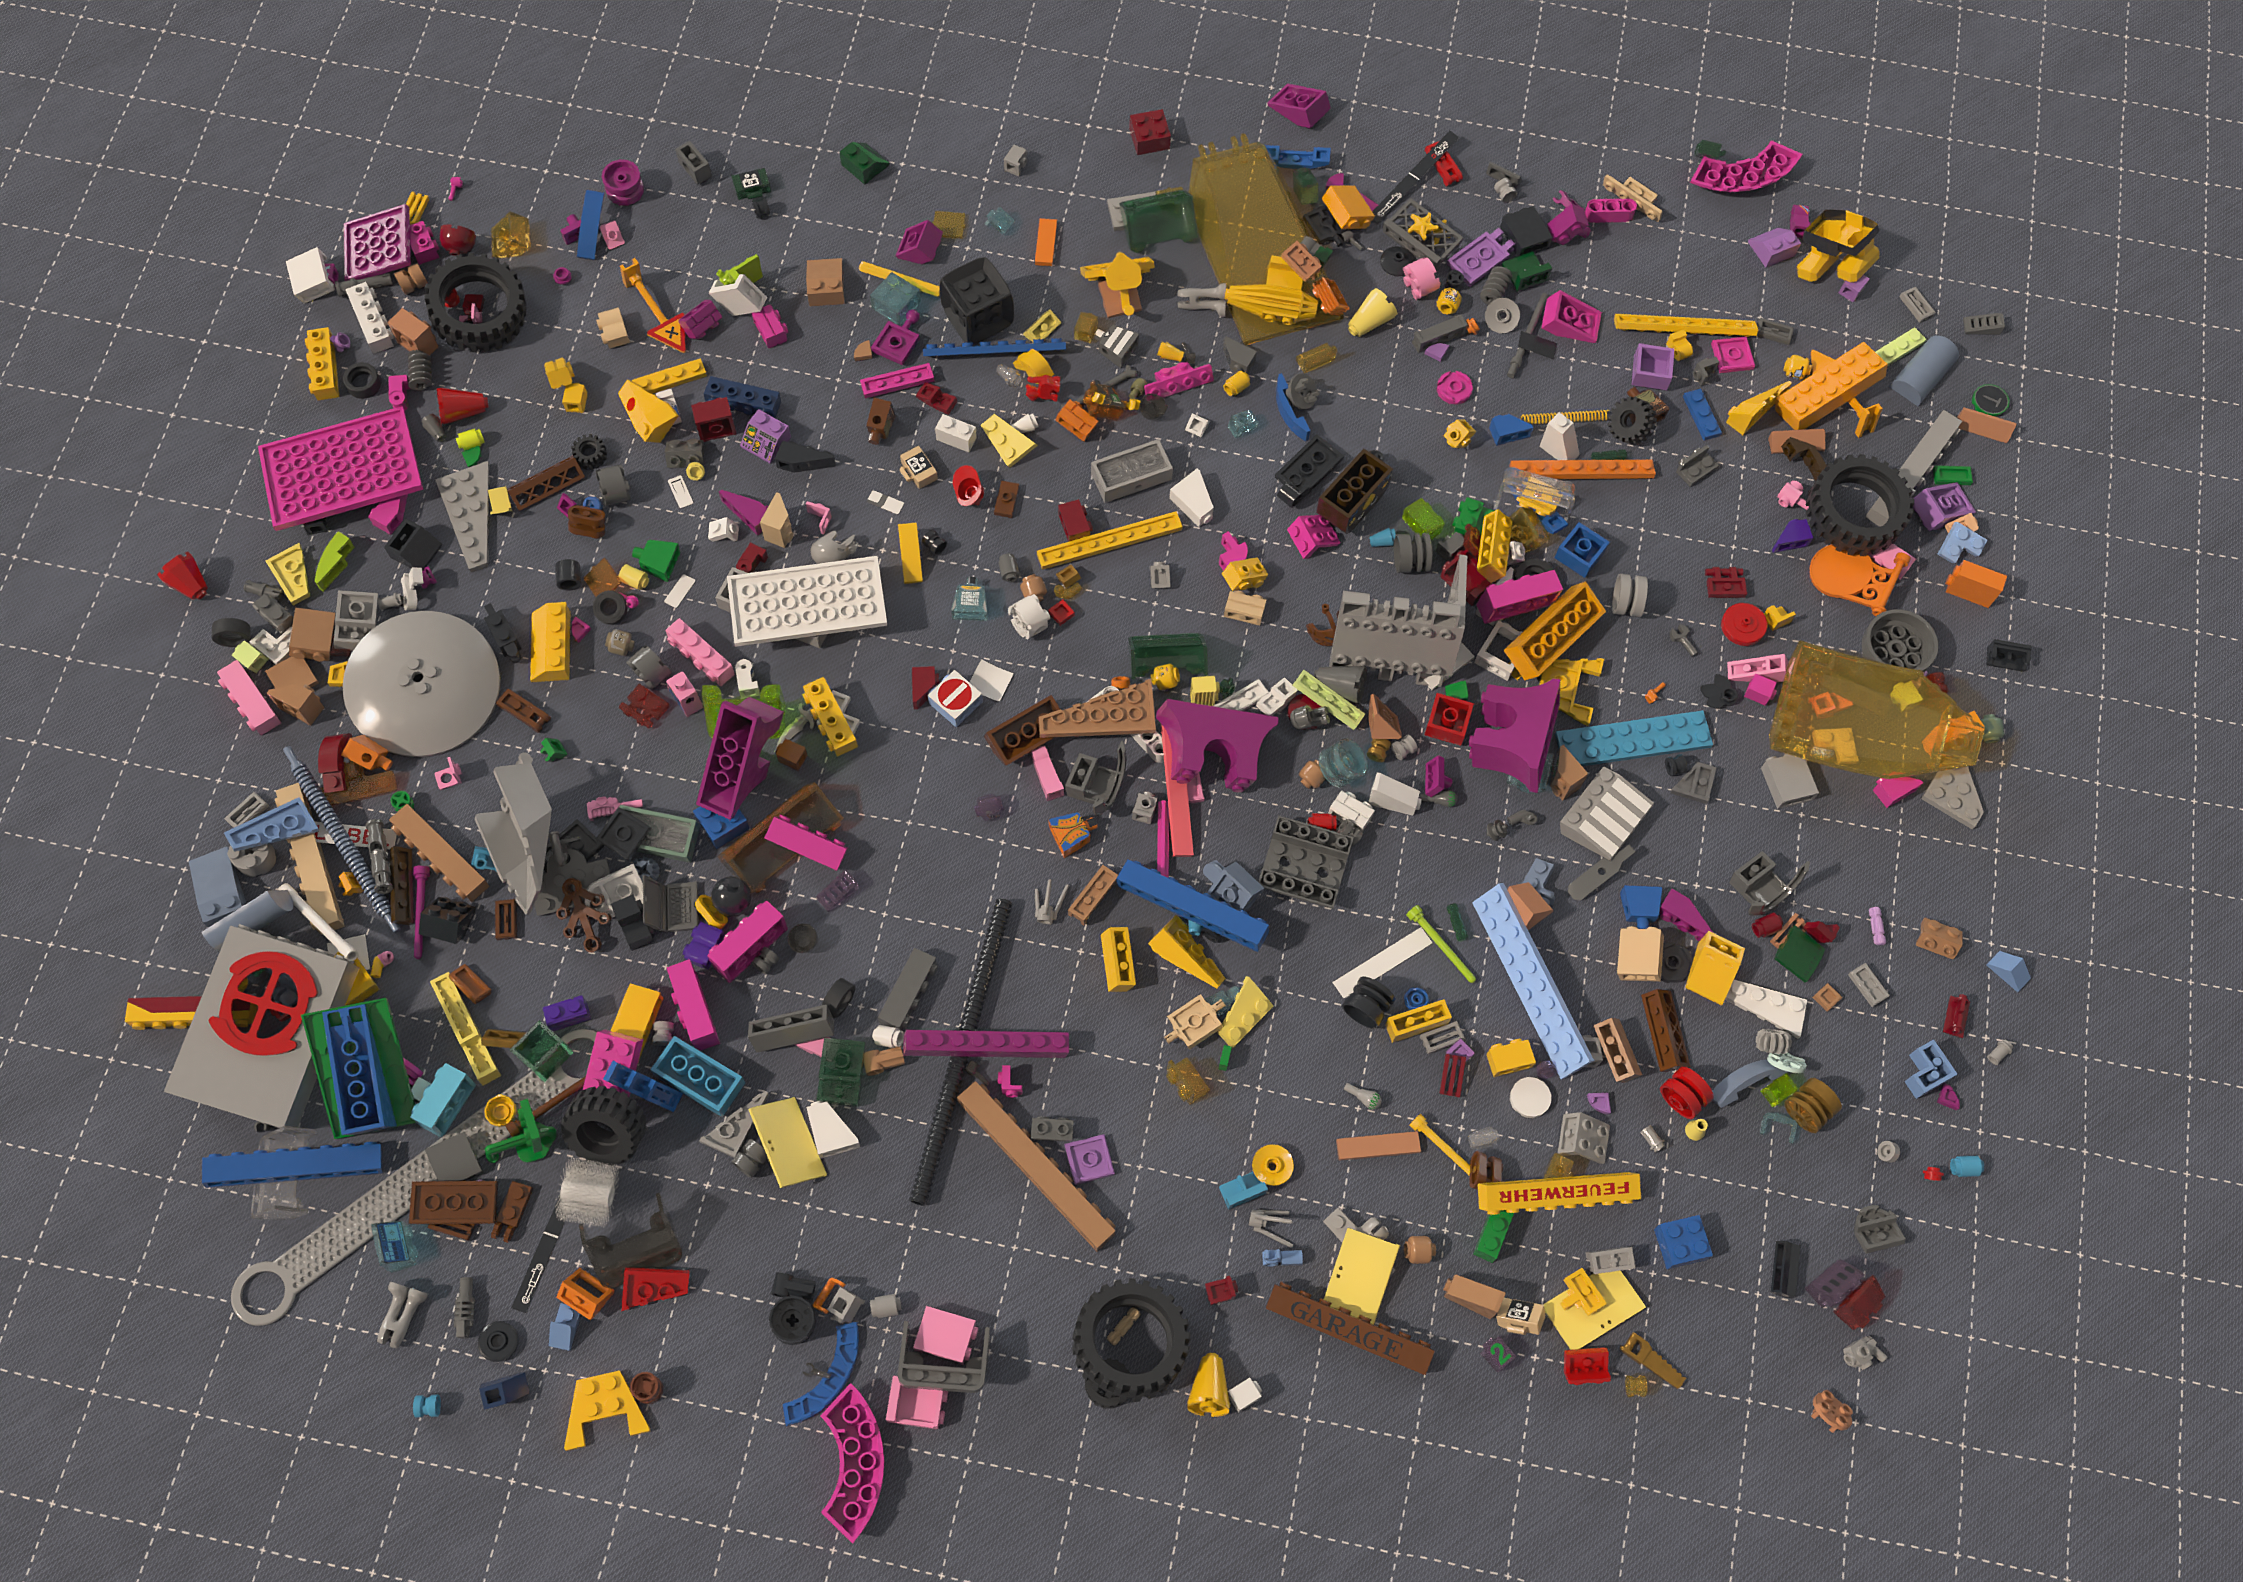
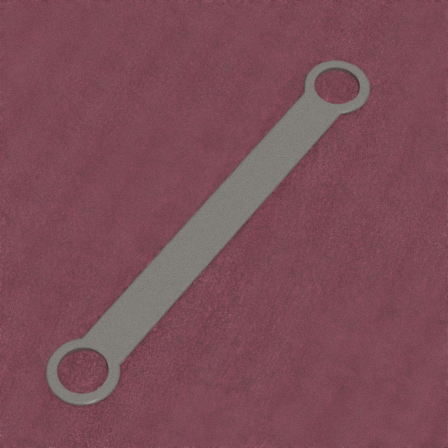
(386, 1200)

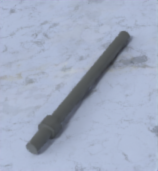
(1517, 359)

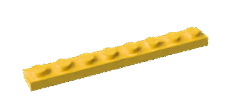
(1690, 325)
(1109, 540)

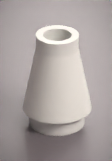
(1026, 424)

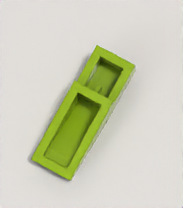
(333, 560)

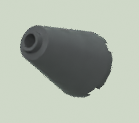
(1344, 680)

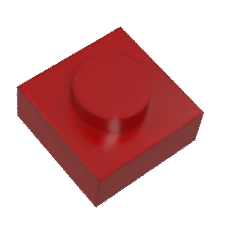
(1061, 612)

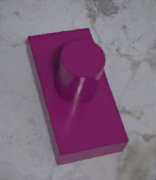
(571, 233)
(1435, 779)

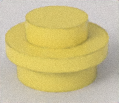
(695, 471)

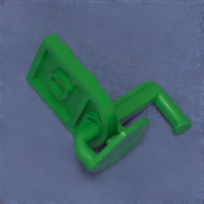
(530, 1144)

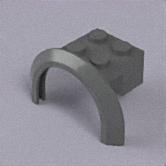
(1096, 783)
(1762, 886)

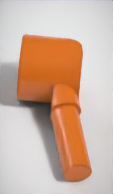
(1651, 695)

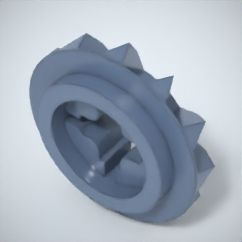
(652, 867)

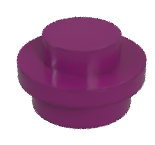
(562, 276)

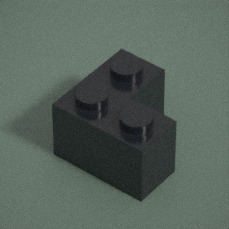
(630, 918)

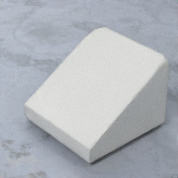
(1197, 425)

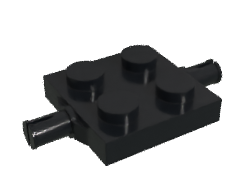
(1323, 225)

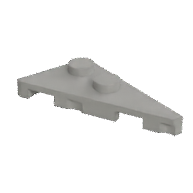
(732, 1133)

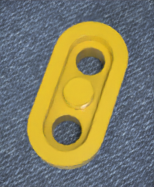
(708, 911)

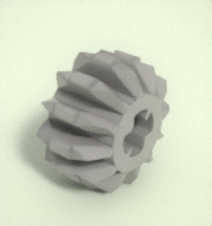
(1773, 1041)

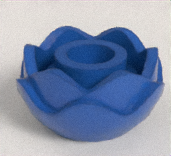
(1416, 993)

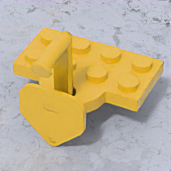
(1120, 275)

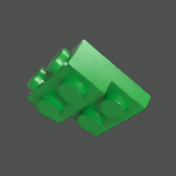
(1471, 513)

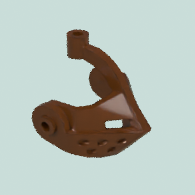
(1320, 636)

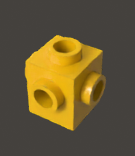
(1459, 433)

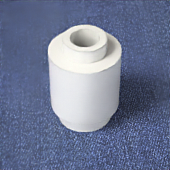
(888, 1036)

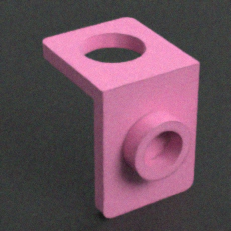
(611, 234)
(475, 316)
(822, 511)
(454, 770)

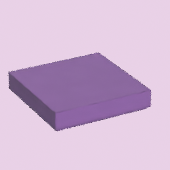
(1089, 1159)

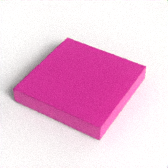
(1733, 354)

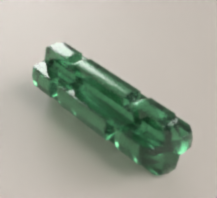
(1609, 455)
(1457, 922)

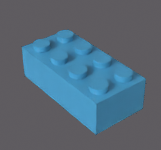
(698, 1076)

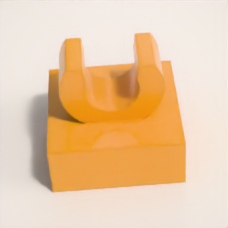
(350, 884)

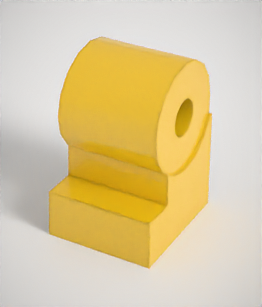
(1681, 346)

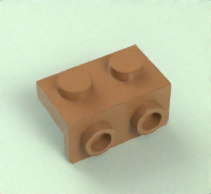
(1939, 938)

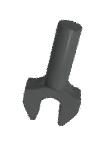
(1683, 639)

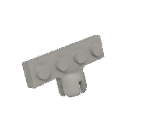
(1339, 1222)

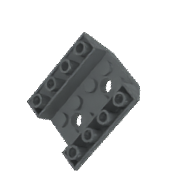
(1308, 851)

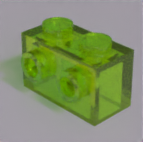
(1423, 519)

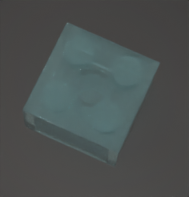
(895, 298)

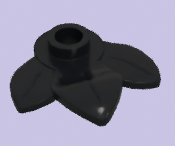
(1717, 691)

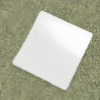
(990, 680)

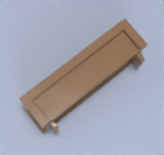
(1092, 894)

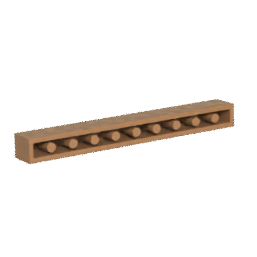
(1036, 1166)

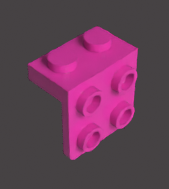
(1311, 533)

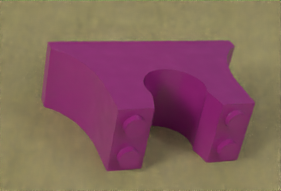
(1529, 724)
(1227, 732)
(734, 758)

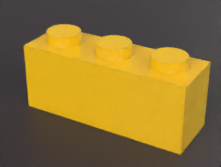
(1118, 959)
(1418, 1021)

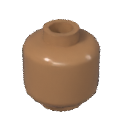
(1033, 585)
(1311, 775)
(1419, 1249)

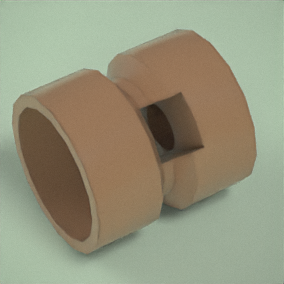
(411, 279)

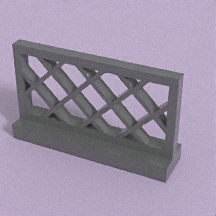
(1410, 241)

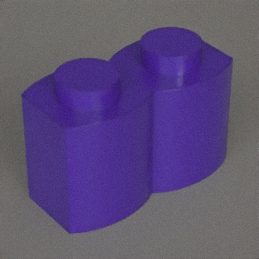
(703, 940)

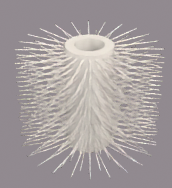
(580, 1191)

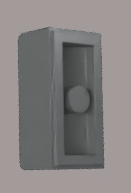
(1499, 173)

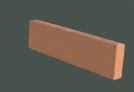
(1378, 1146)

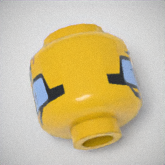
(1797, 367)

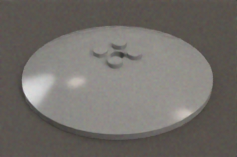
(426, 715)

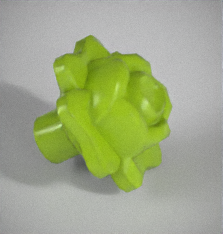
(723, 276)

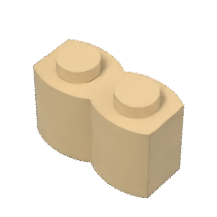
(613, 328)

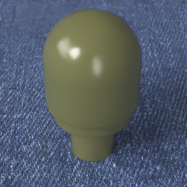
(1137, 388)

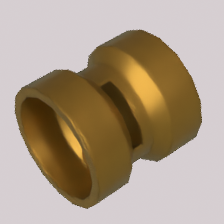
(1378, 749)

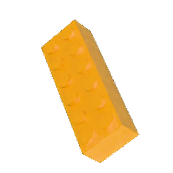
(1831, 387)
(1554, 631)

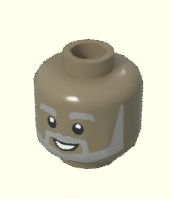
(619, 642)

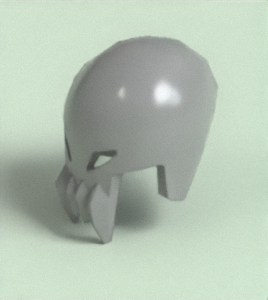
(828, 550)

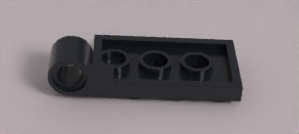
(1299, 483)

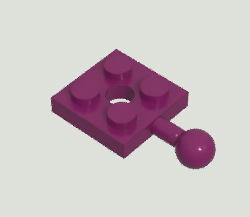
(893, 332)

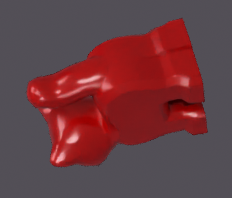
(1047, 387)

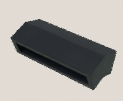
(1785, 1269)

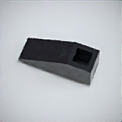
(800, 458)

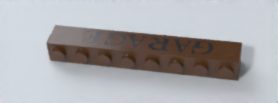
(1349, 1328)

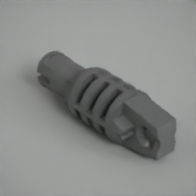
(464, 1308)

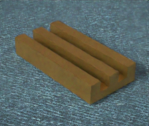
(501, 1038)

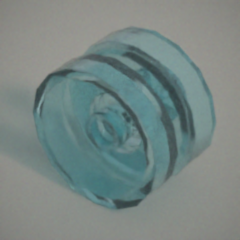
(1343, 763)

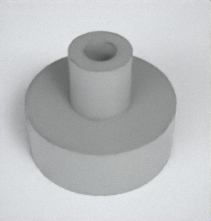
(1888, 1151)

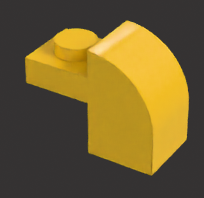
(1033, 364)

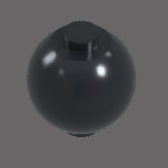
(731, 896)

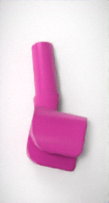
(455, 183)

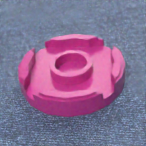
(1454, 387)

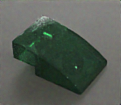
(841, 1072)

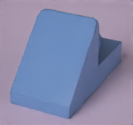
(564, 1328)

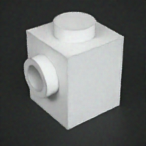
(1245, 1394)

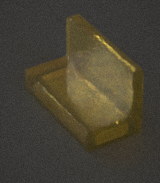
(1316, 357)

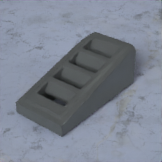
(1995, 321)

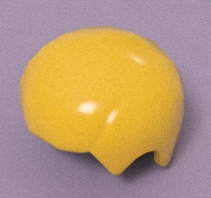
(500, 1110)

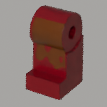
(751, 558)

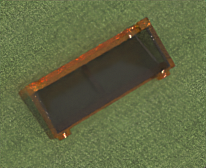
(757, 858)

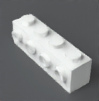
(369, 317)

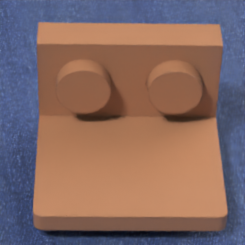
(1302, 261)

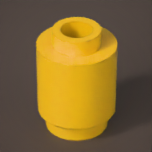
(1237, 383)

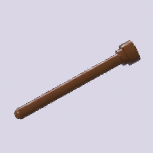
(515, 1127)

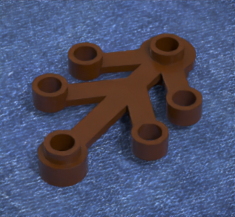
(582, 912)

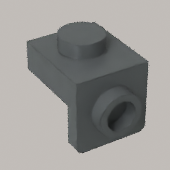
(1704, 368)

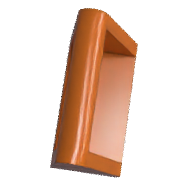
(579, 1298)

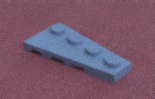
(276, 825)

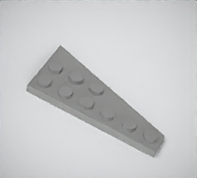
(468, 509)

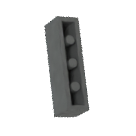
(907, 990)
(791, 1028)

